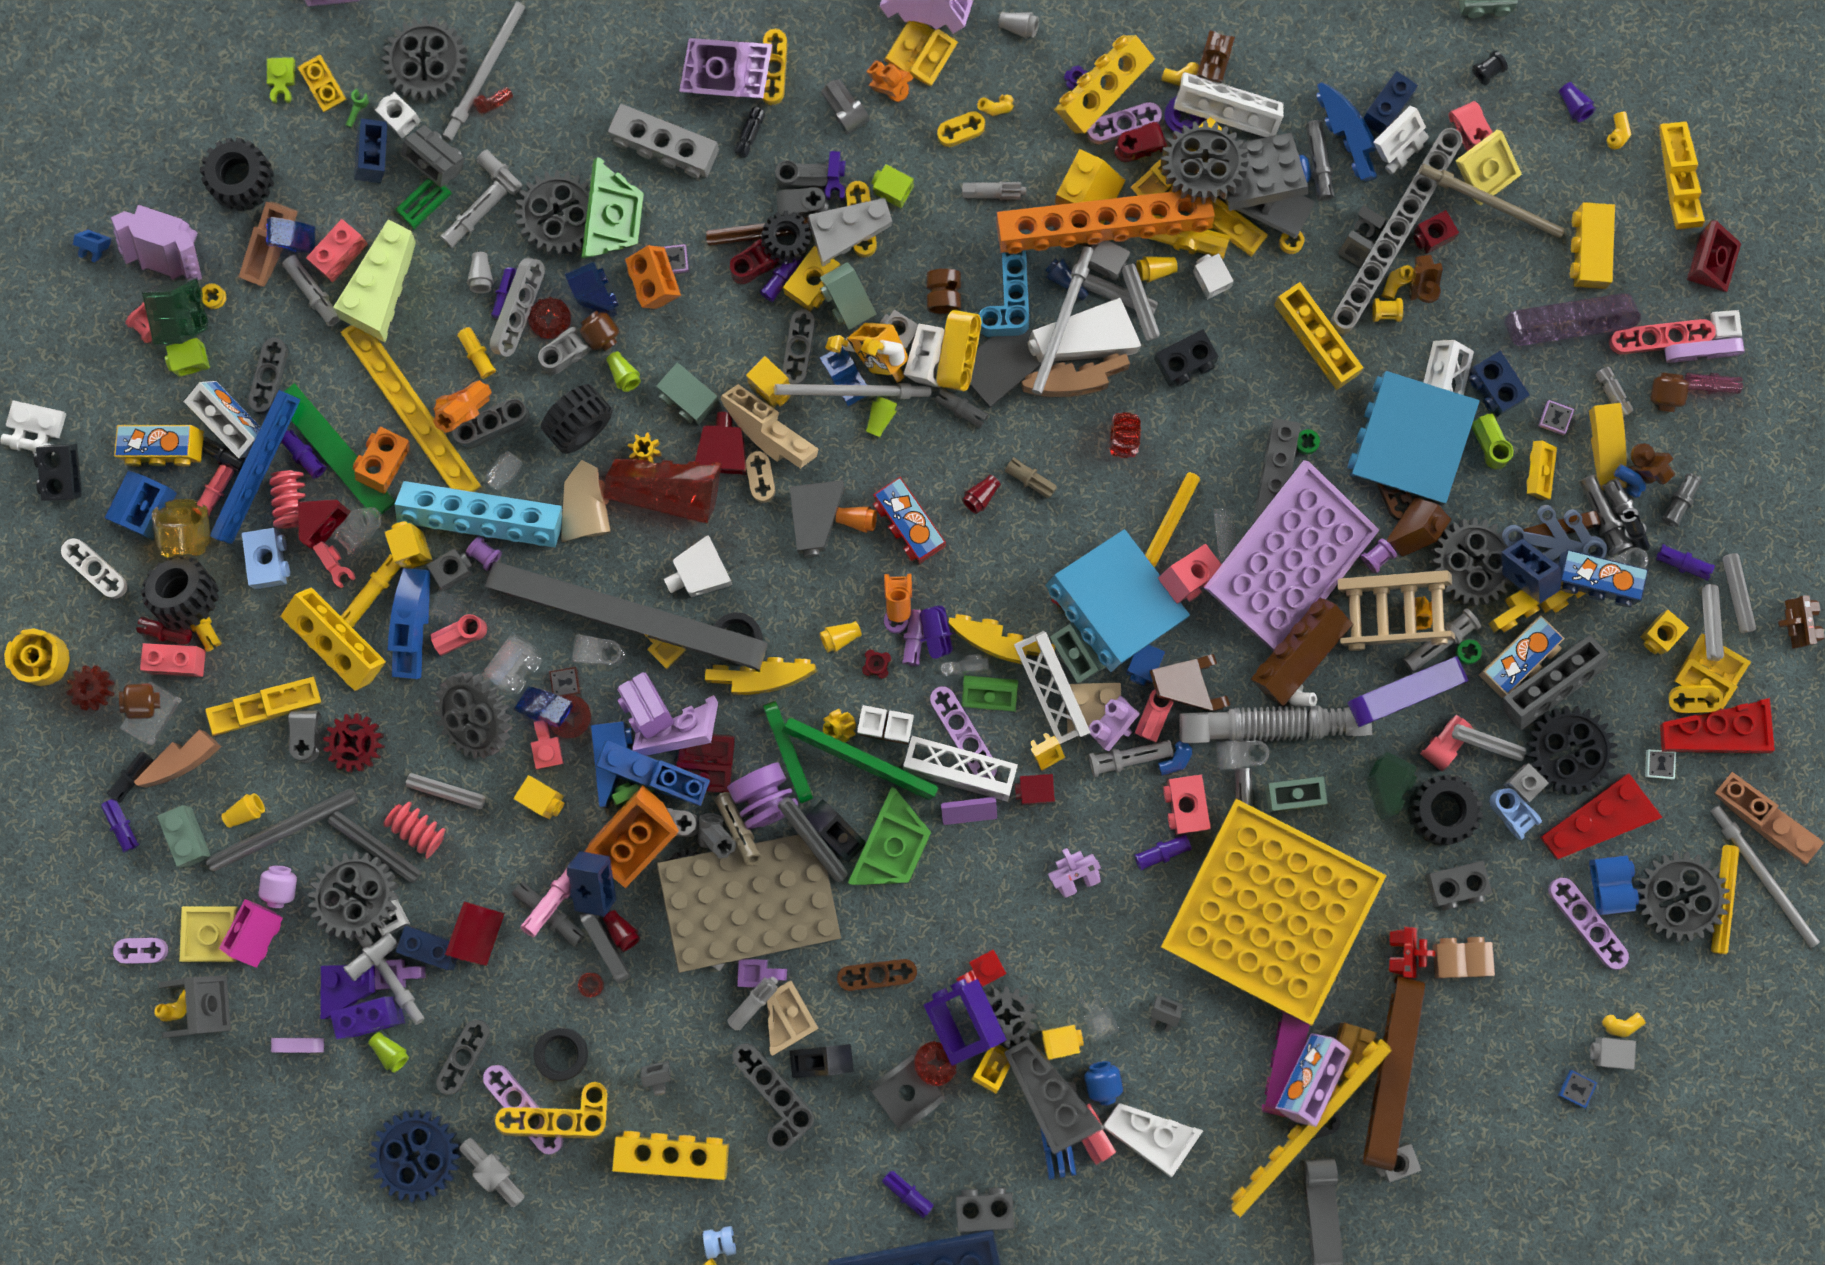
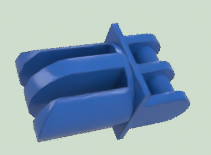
(1059, 1157)

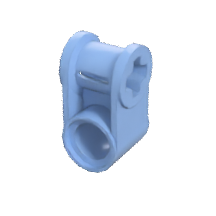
(1518, 816)

